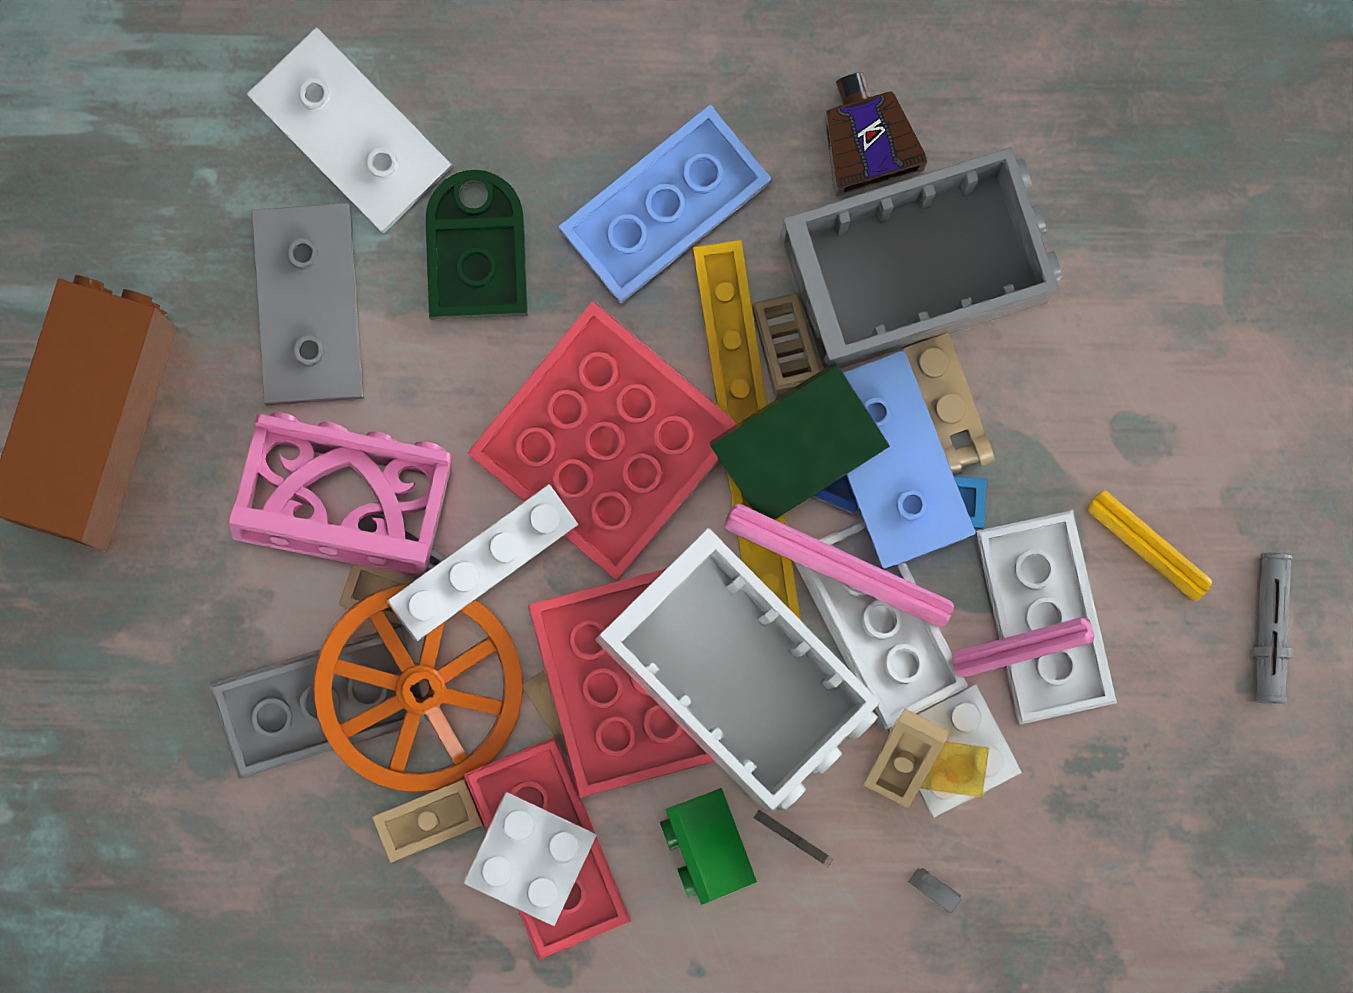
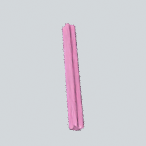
(839, 565)

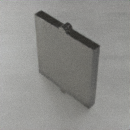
(793, 838)

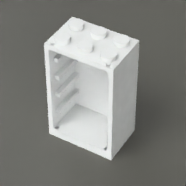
(740, 673)

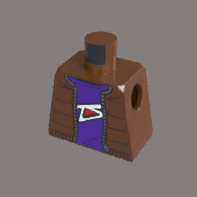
(869, 138)

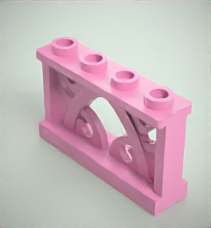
(382, 549)

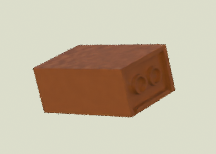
(84, 411)

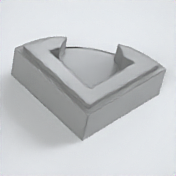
(935, 889)

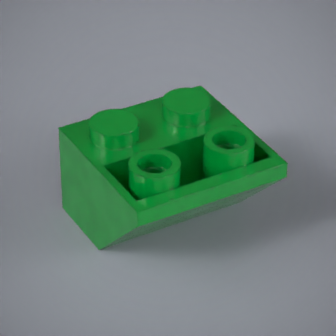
(709, 846)

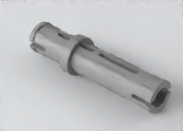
(1272, 688)

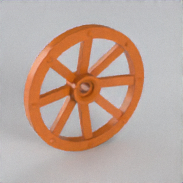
(409, 674)

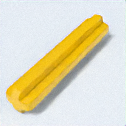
(1149, 545)

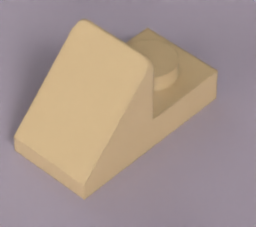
(906, 758)

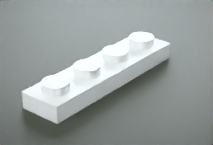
(482, 562)

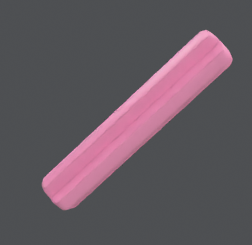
(1023, 647)

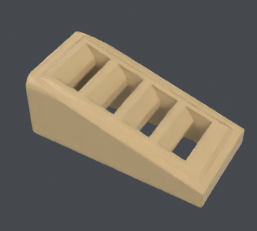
(777, 372)

